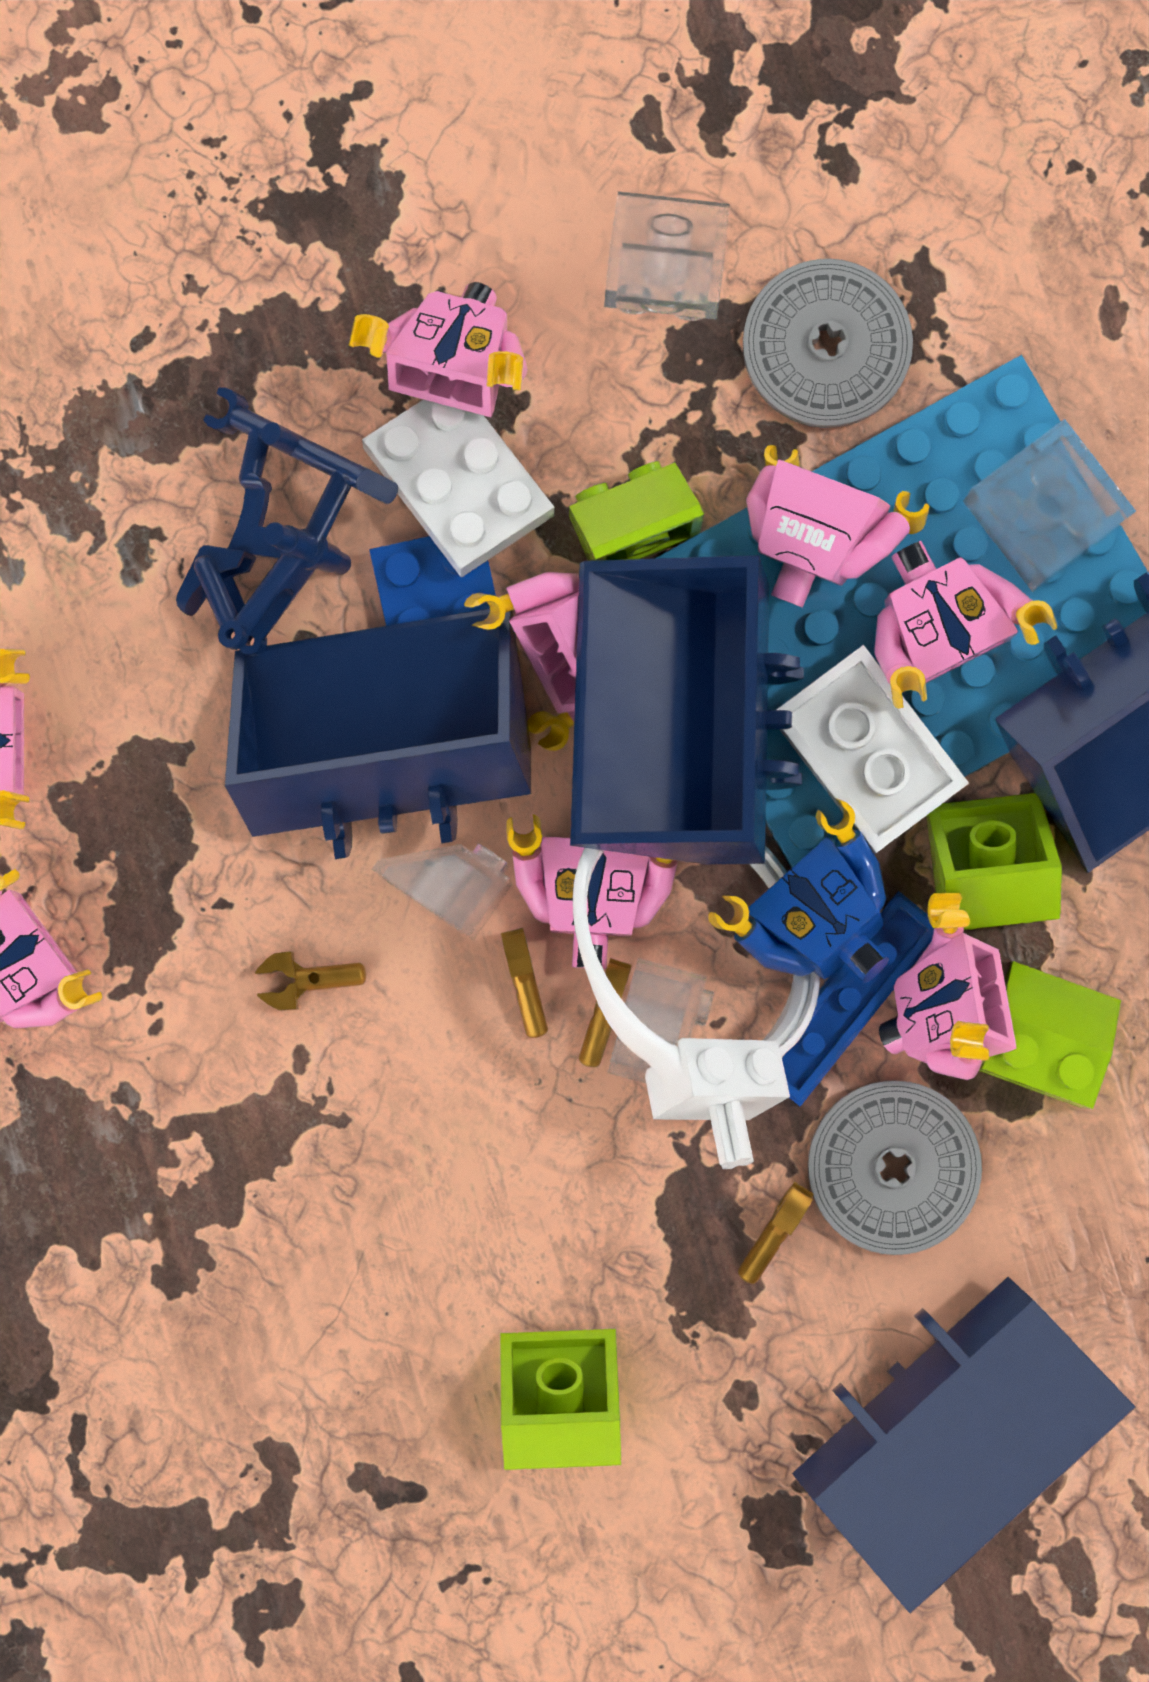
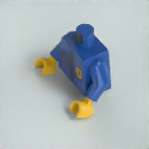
(818, 910)

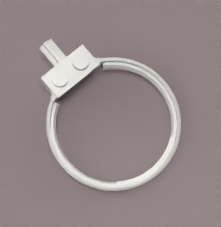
(703, 1077)

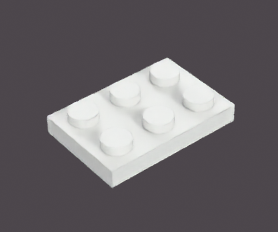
(458, 481)
(869, 750)

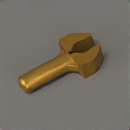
(306, 979)
(524, 982)
(598, 1028)
(783, 1223)

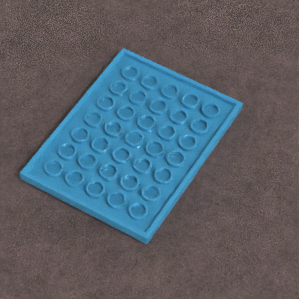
(938, 461)

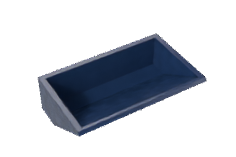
(676, 709)
(378, 727)
(1088, 739)
(960, 1441)

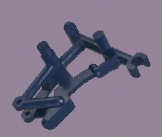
(297, 550)

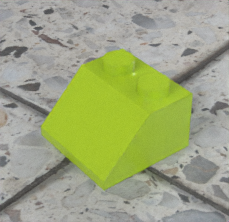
(637, 516)
(997, 858)
(1060, 1036)
(560, 1399)

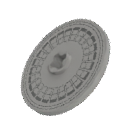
(847, 304)
(940, 1173)

